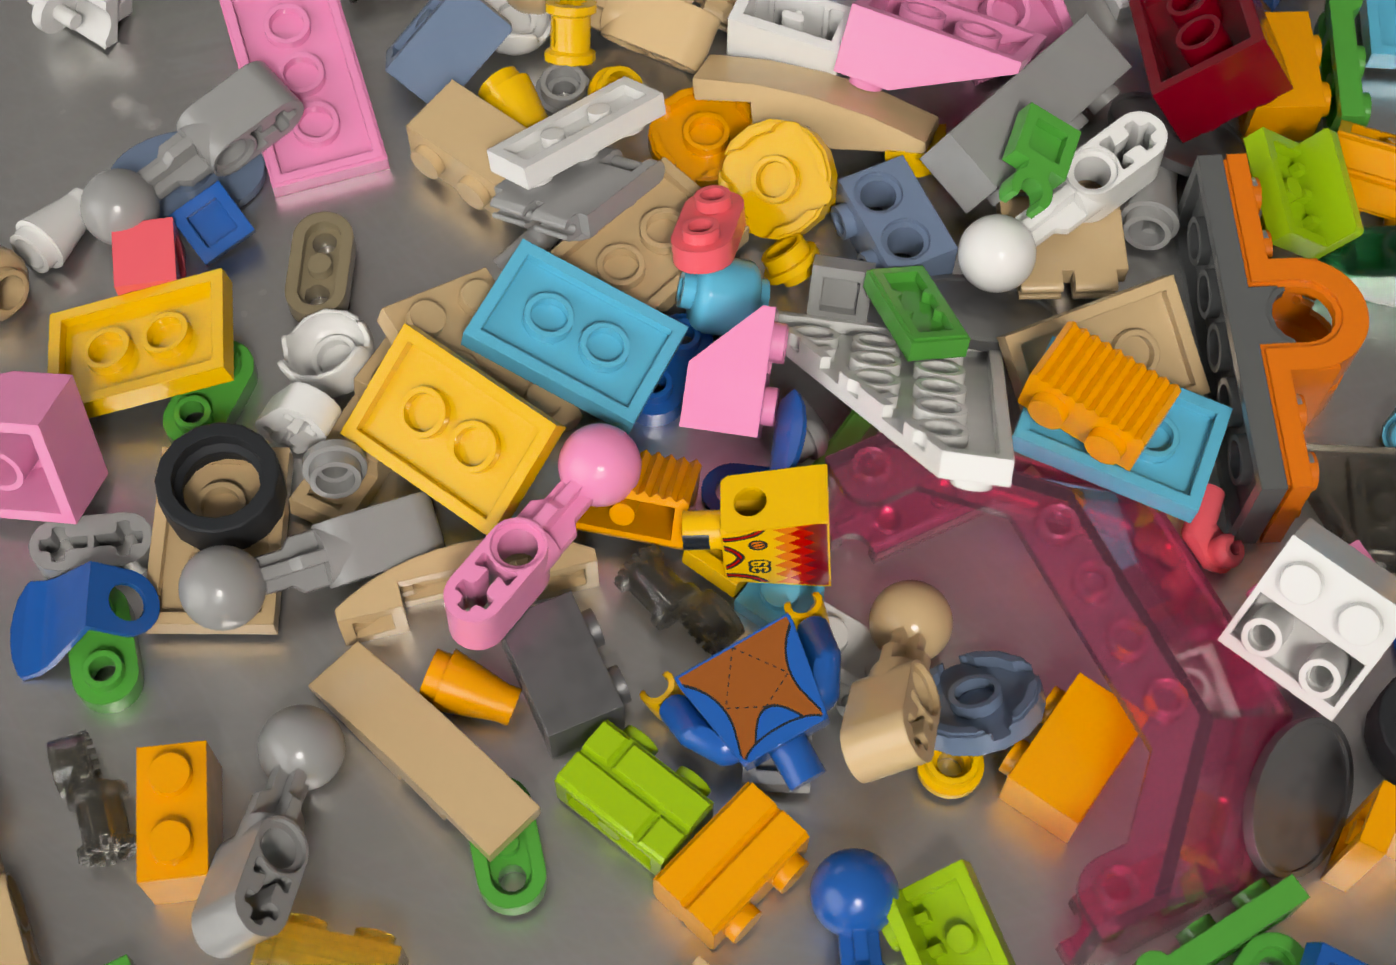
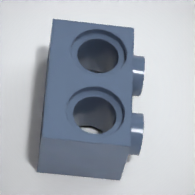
(904, 226)

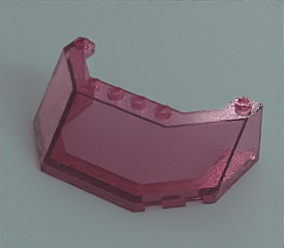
(1156, 642)

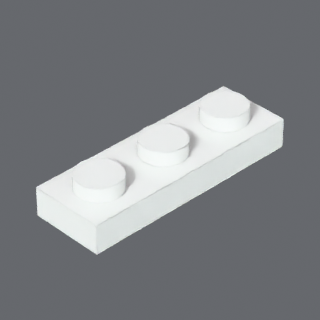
(576, 133)

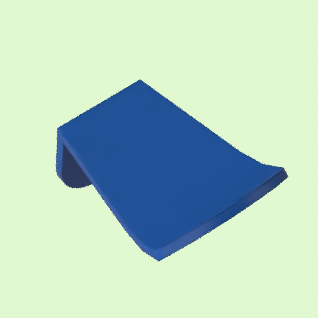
(786, 451)
(63, 609)

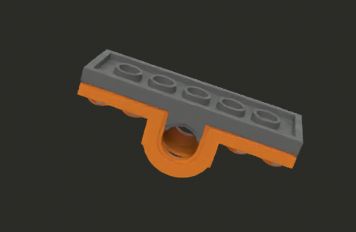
(1261, 343)

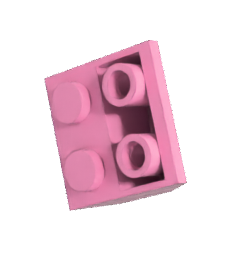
(731, 378)

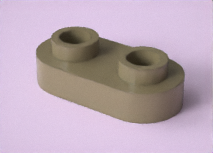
(320, 274)

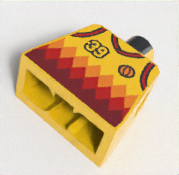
(768, 527)

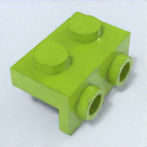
(1304, 191)
(946, 921)

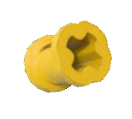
(570, 32)

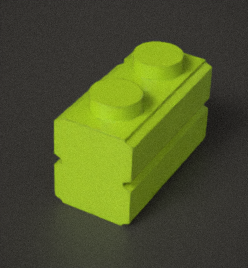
(634, 795)

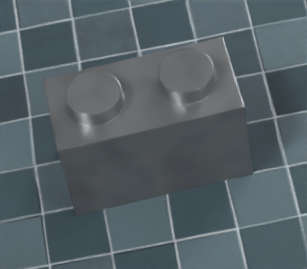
(564, 674)

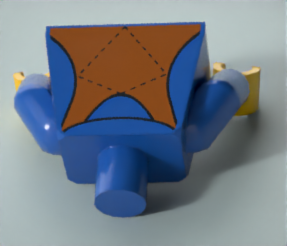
(759, 697)

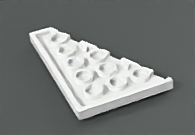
(936, 410)

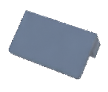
(445, 44)

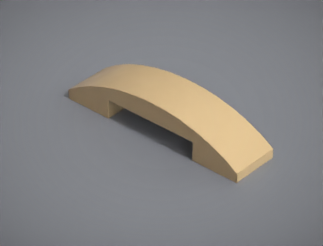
(380, 604)

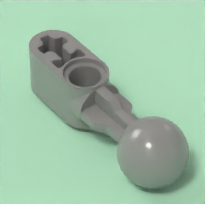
(212, 136)
(228, 586)
(262, 866)

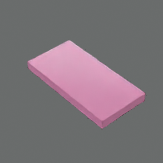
(316, 59)

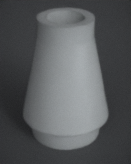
(1152, 214)

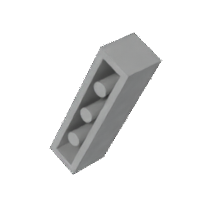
(1063, 79)

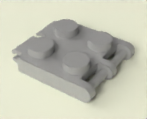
(580, 197)

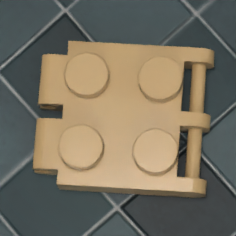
(1087, 258)

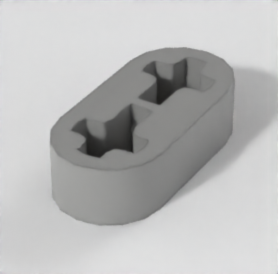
(93, 540)

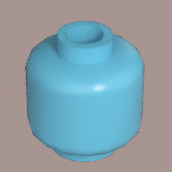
(722, 298)

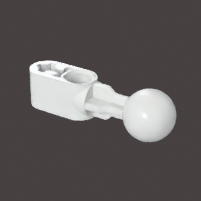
(1001, 250)

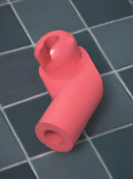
(1205, 538)

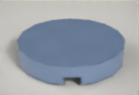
(986, 703)

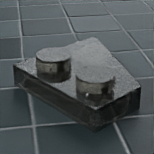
(1358, 497)

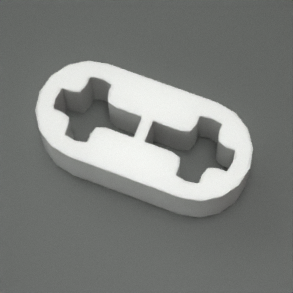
(298, 417)

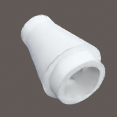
(50, 233)

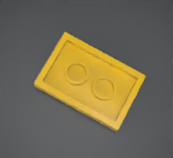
(147, 343)
(452, 430)

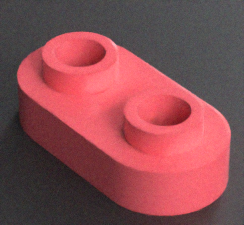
(708, 230)

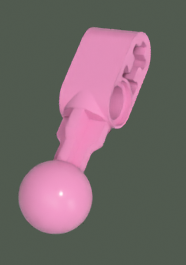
(595, 469)

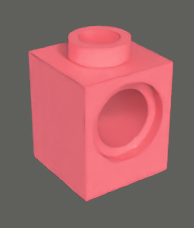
(147, 255)

